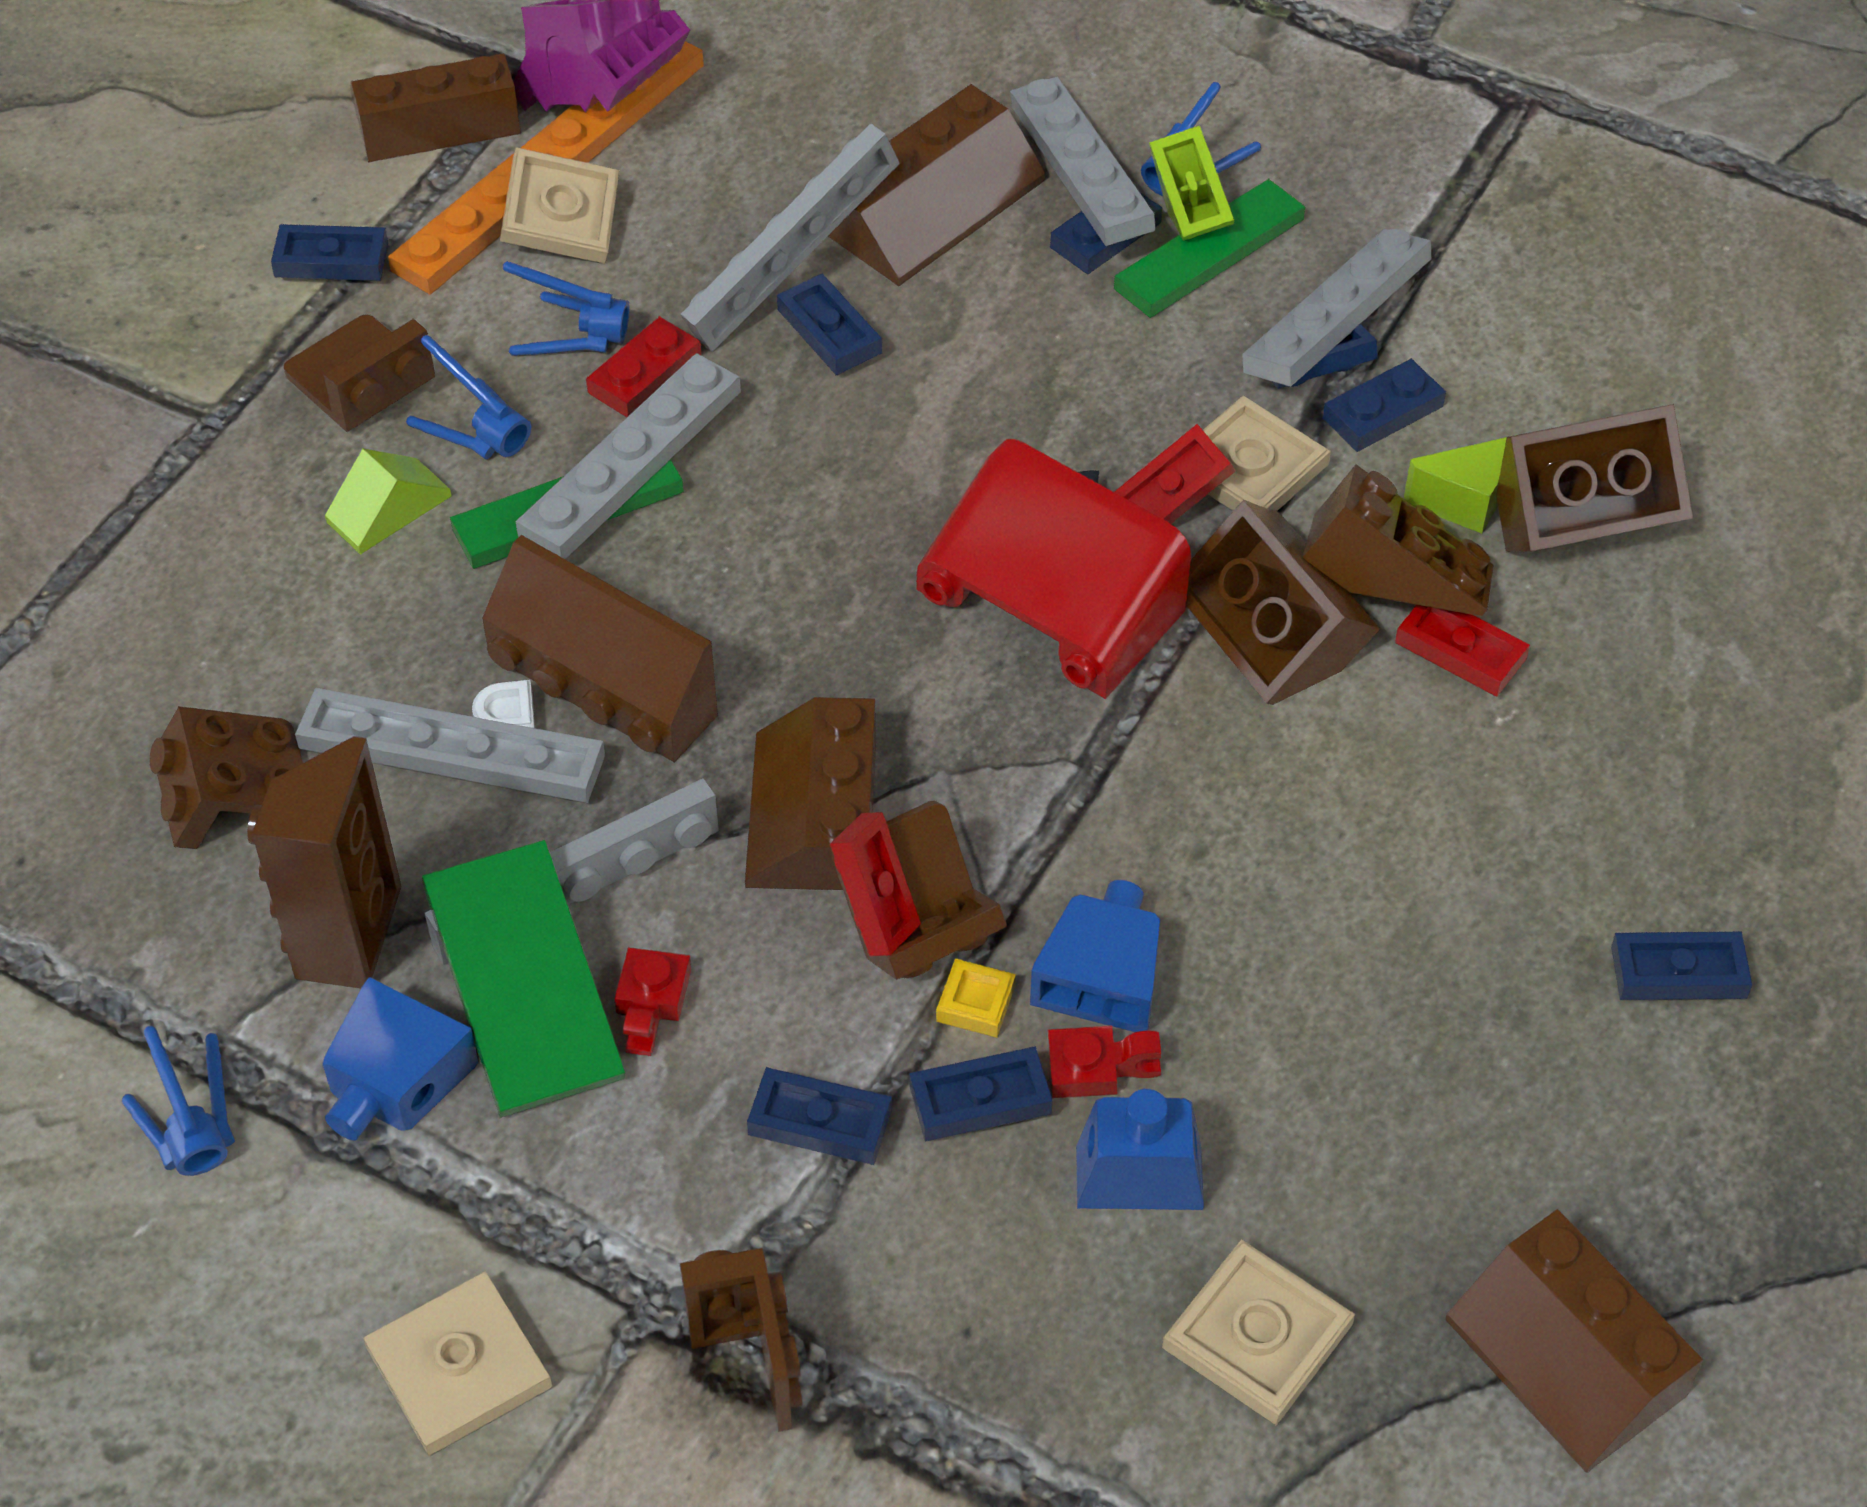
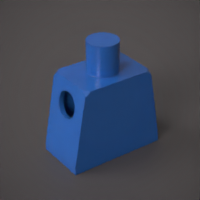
(1100, 960)
(393, 1061)
(1140, 1154)

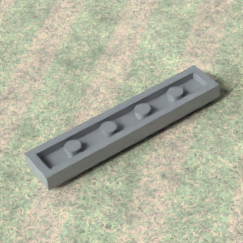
(1082, 161)
(790, 237)
(1336, 307)
(629, 456)
(455, 744)
(627, 845)

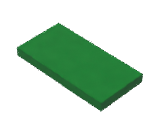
(523, 978)

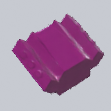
(593, 50)

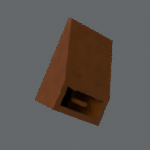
(1395, 551)

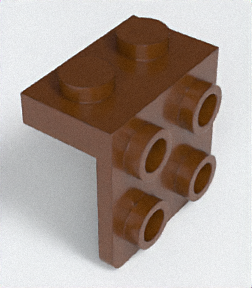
(362, 369)
(217, 764)
(947, 904)
(735, 1300)

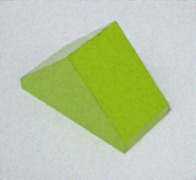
(1190, 183)
(1458, 483)
(382, 497)

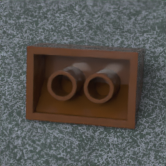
(436, 107)
(1592, 480)
(1271, 607)
(806, 789)
(1574, 1341)

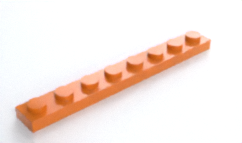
(478, 214)

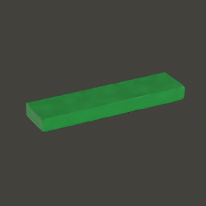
(1187, 264)
(491, 529)

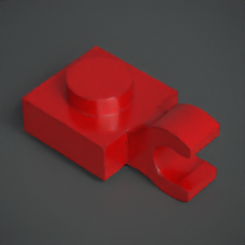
(650, 990)
(1089, 1061)

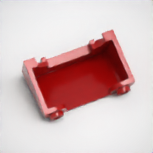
(1063, 561)

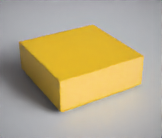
(976, 998)

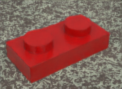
(642, 366)
(1178, 476)
(1463, 646)
(875, 884)

